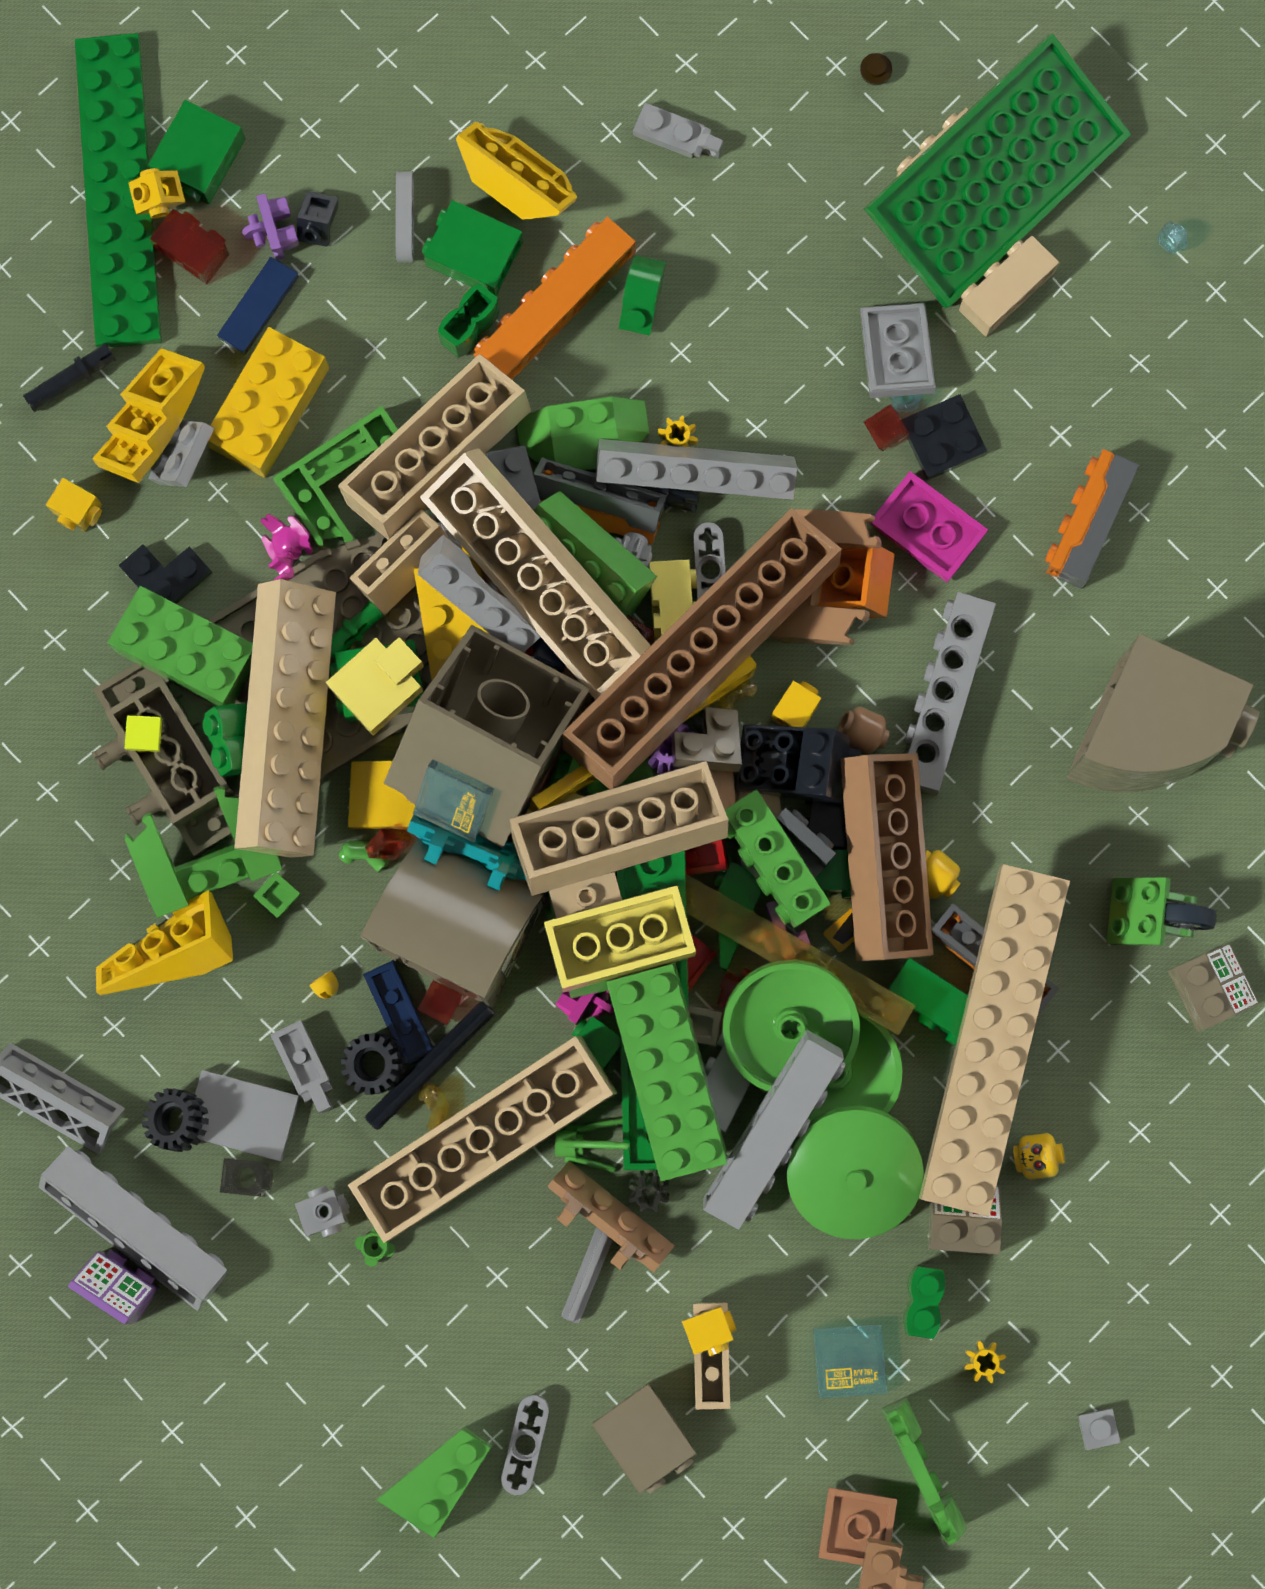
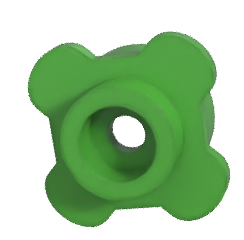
(372, 1256)

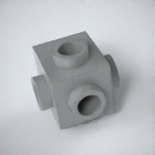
(310, 1212)

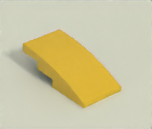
(151, 415)
(373, 802)

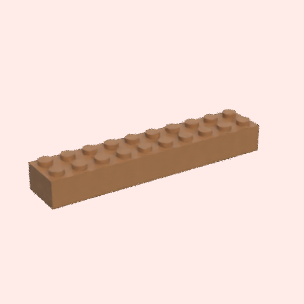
(701, 649)

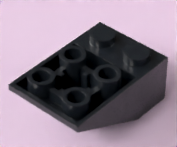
(792, 762)

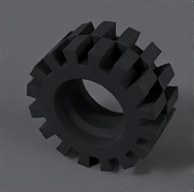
(354, 1063)
(159, 1116)

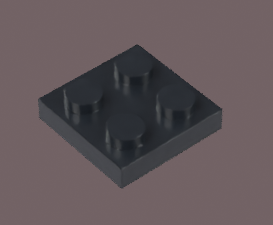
(944, 437)

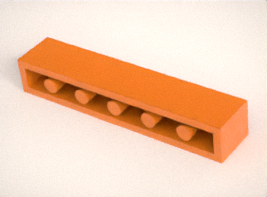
(558, 298)

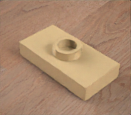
(585, 895)

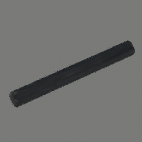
(429, 1066)

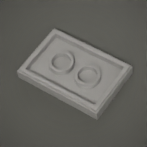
(897, 350)
(246, 1115)

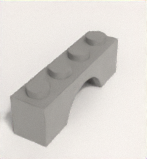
(453, 576)

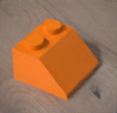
(860, 581)

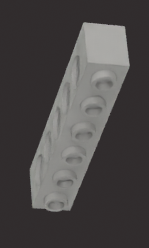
(977, 615)

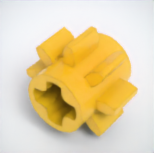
(680, 428)
(988, 1372)

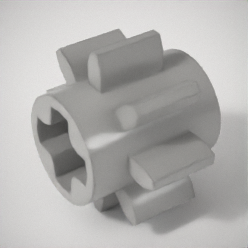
(638, 546)

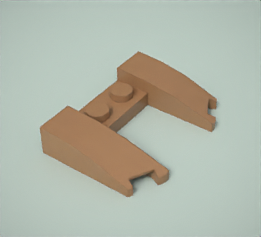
(828, 624)

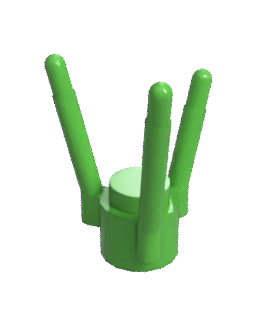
(570, 1143)

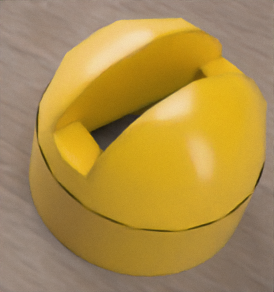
(325, 986)

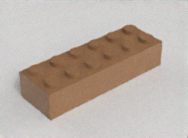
(886, 856)

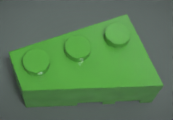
(436, 1484)

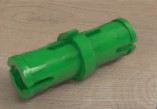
(354, 628)

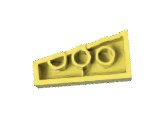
(671, 593)

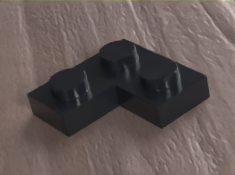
(170, 582)

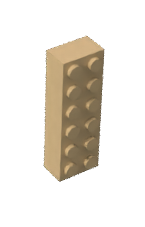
(463, 416)
(619, 828)

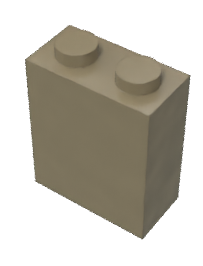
(645, 1439)

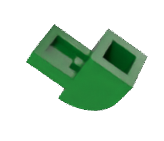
(641, 295)

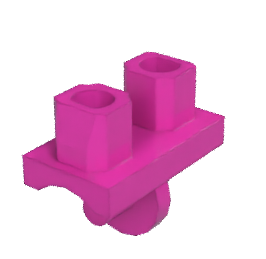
(578, 1007)

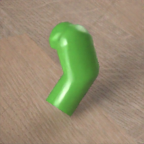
(356, 850)

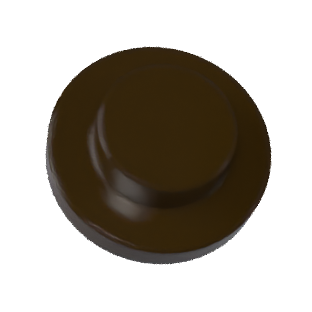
(876, 69)

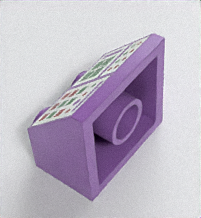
(115, 1286)

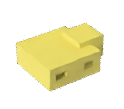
(378, 683)

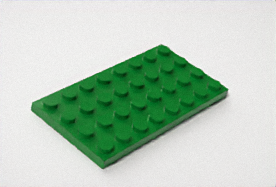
(998, 171)

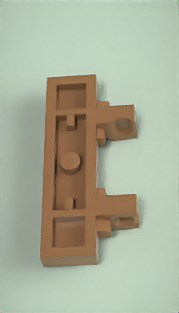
(610, 1216)
(883, 1570)

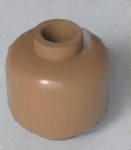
(865, 729)

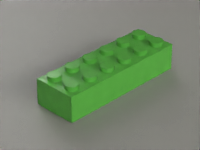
(668, 1071)

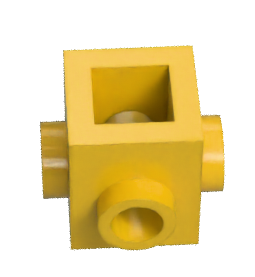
(156, 192)

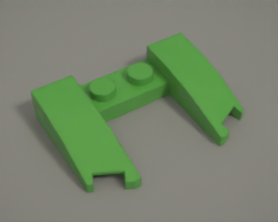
(303, 479)
(173, 886)
(943, 1508)

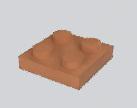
(851, 1520)

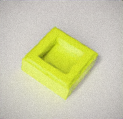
(143, 733)

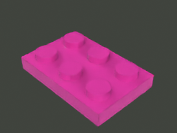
(928, 527)

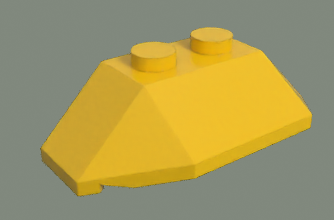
(514, 173)

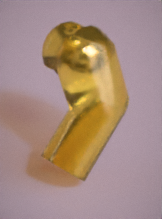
(436, 1102)

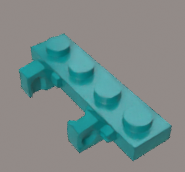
(501, 860)

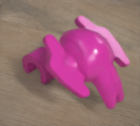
(285, 544)

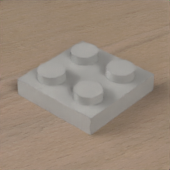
(181, 454)

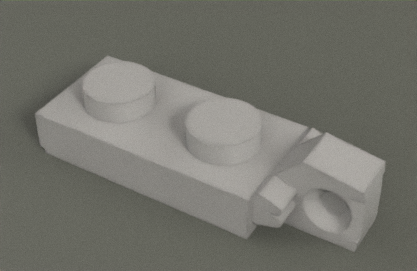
(676, 133)
(303, 1065)

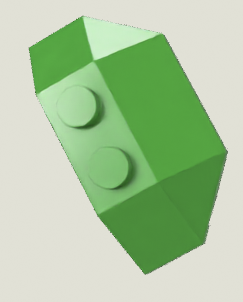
(572, 430)

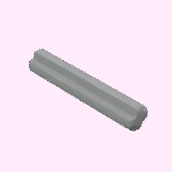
(586, 1276)

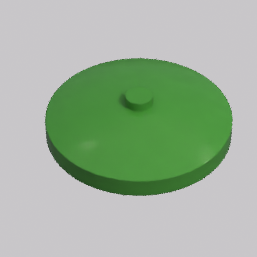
(774, 1010)
(871, 1077)
(855, 1172)

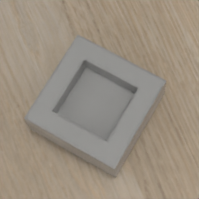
(1098, 1428)

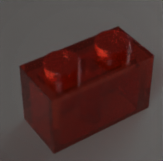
(190, 245)

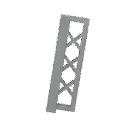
(54, 1092)

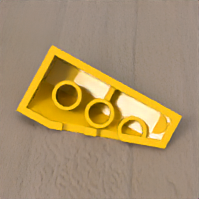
(180, 948)

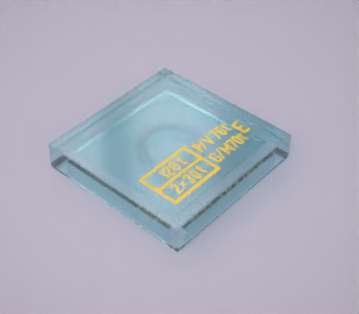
(453, 801)
(850, 1361)

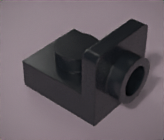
(316, 218)

